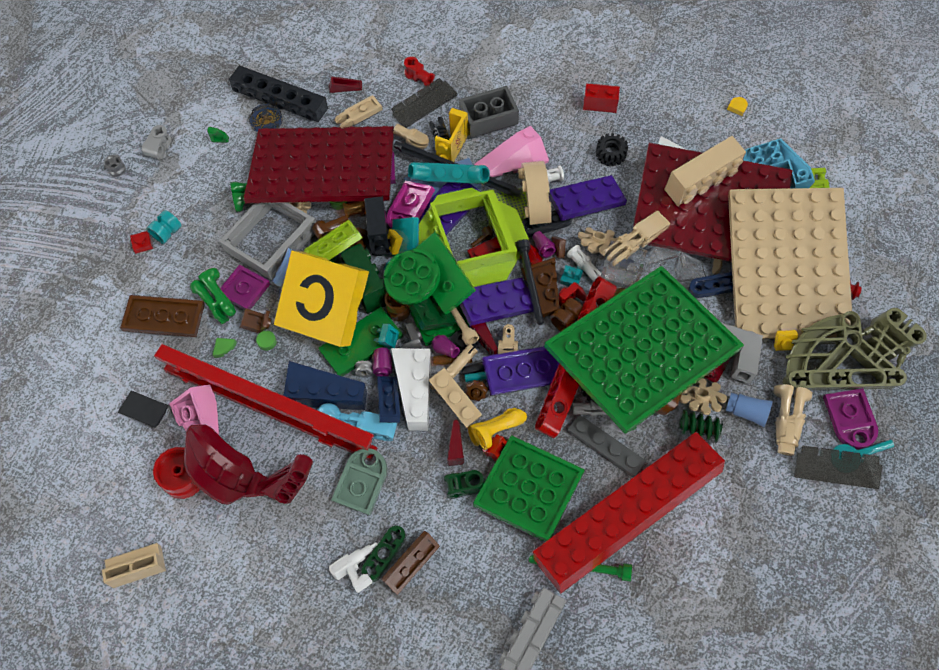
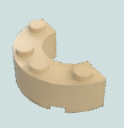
(537, 191)

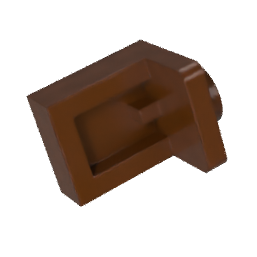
(255, 321)

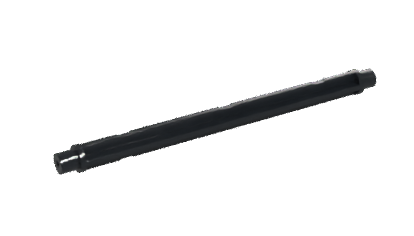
(432, 158)

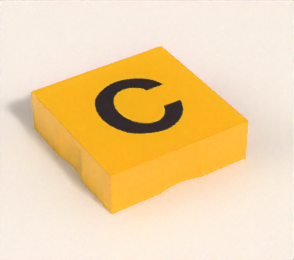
(321, 298)

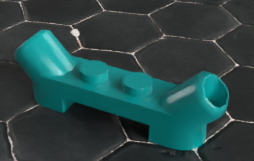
(449, 173)

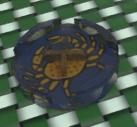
(265, 117)

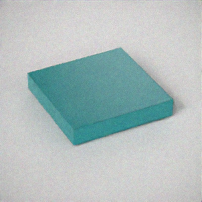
(409, 230)

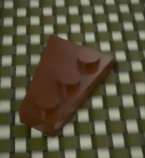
(546, 285)

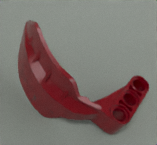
(230, 475)

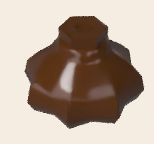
(476, 390)

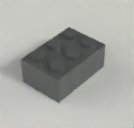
(490, 111)

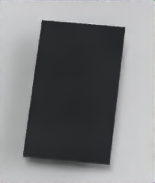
(143, 409)

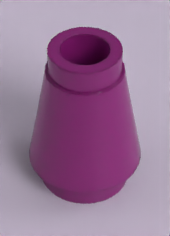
(544, 246)
(443, 345)

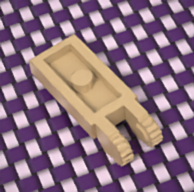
(358, 112)

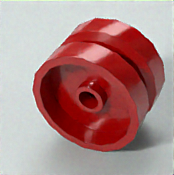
(172, 476)

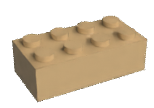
(704, 171)

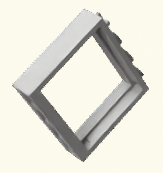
(247, 223)

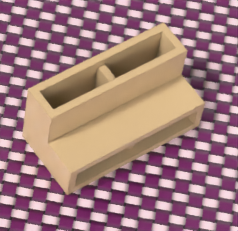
(133, 566)

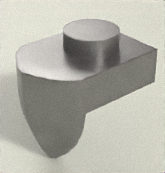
(414, 336)

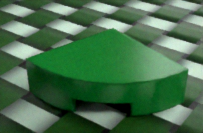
(217, 135)

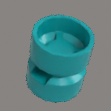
(164, 226)

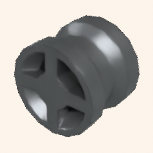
(114, 165)

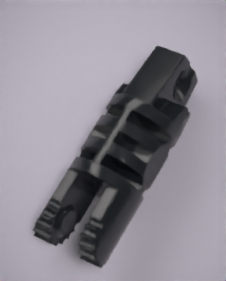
(439, 131)

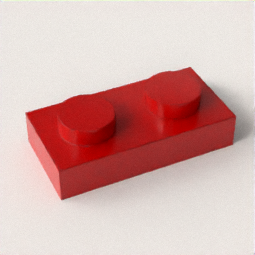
(485, 248)

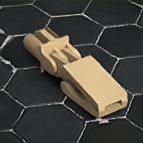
(642, 235)

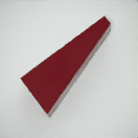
(340, 84)

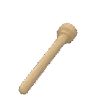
(468, 335)

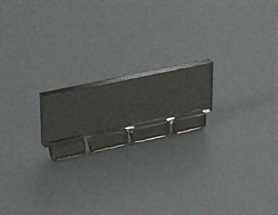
(423, 103)
(831, 469)

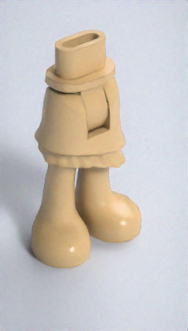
(790, 426)

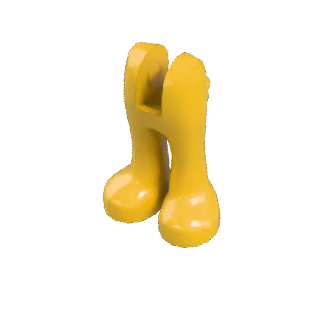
(482, 432)

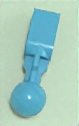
(366, 421)

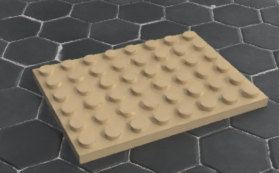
(788, 258)

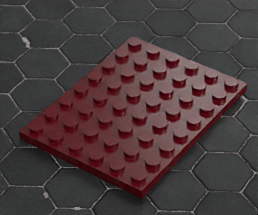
(321, 164)
(704, 222)

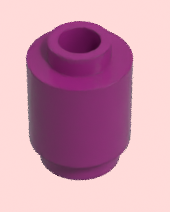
(382, 362)

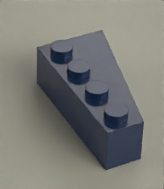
(320, 387)

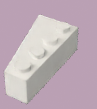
(413, 376)

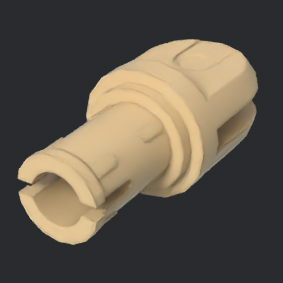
(412, 136)

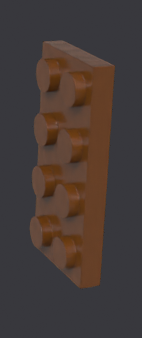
(162, 316)

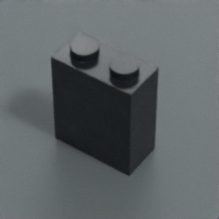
(377, 225)

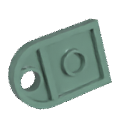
(361, 482)

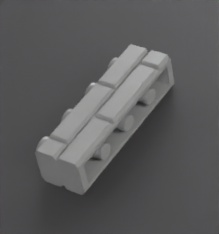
(534, 632)

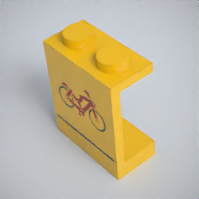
(459, 130)

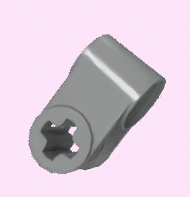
(156, 142)

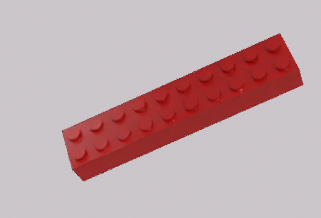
(628, 512)

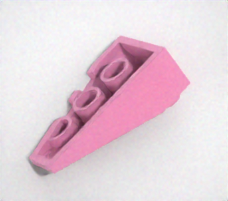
(519, 148)
(196, 407)

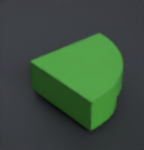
(223, 346)

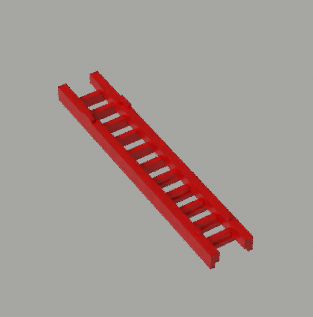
(266, 402)

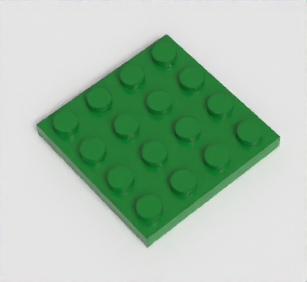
(529, 488)

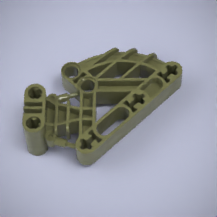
(889, 339)

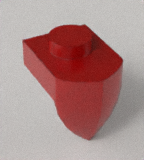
(572, 291)

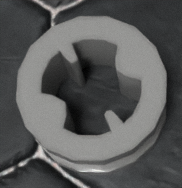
(363, 368)

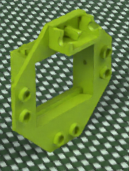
(505, 222)

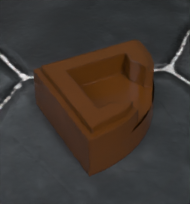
(559, 246)

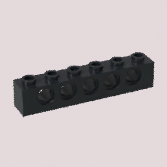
(278, 93)

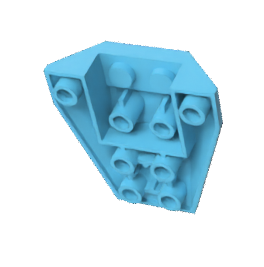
(781, 155)

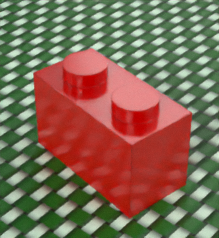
(601, 98)

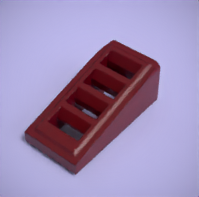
(485, 338)
(455, 451)

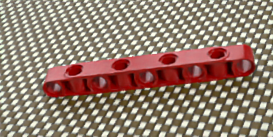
(563, 385)

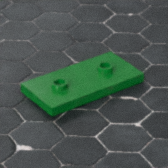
(453, 283)
(362, 346)

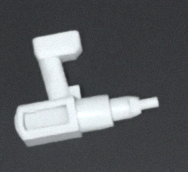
(348, 565)

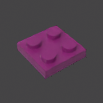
(244, 287)

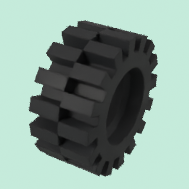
(611, 157)

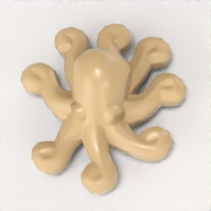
(596, 240)
(702, 396)

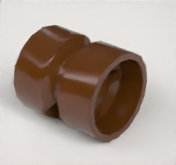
(396, 310)
(566, 315)

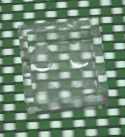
(627, 271)

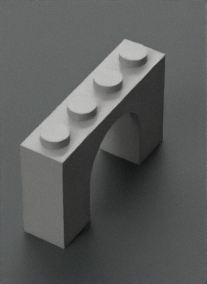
(747, 359)

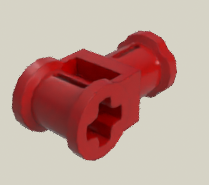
(415, 71)

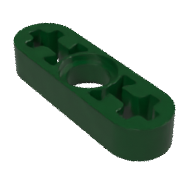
(397, 544)

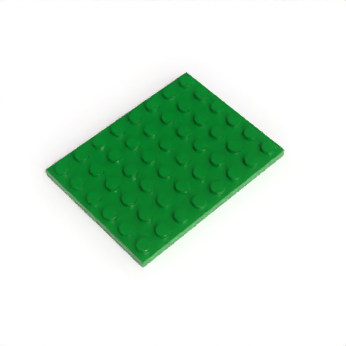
(643, 348)

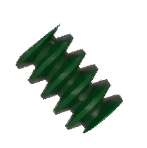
(700, 425)

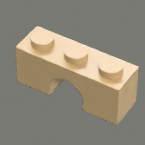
(455, 397)

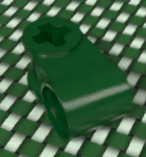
(462, 483)

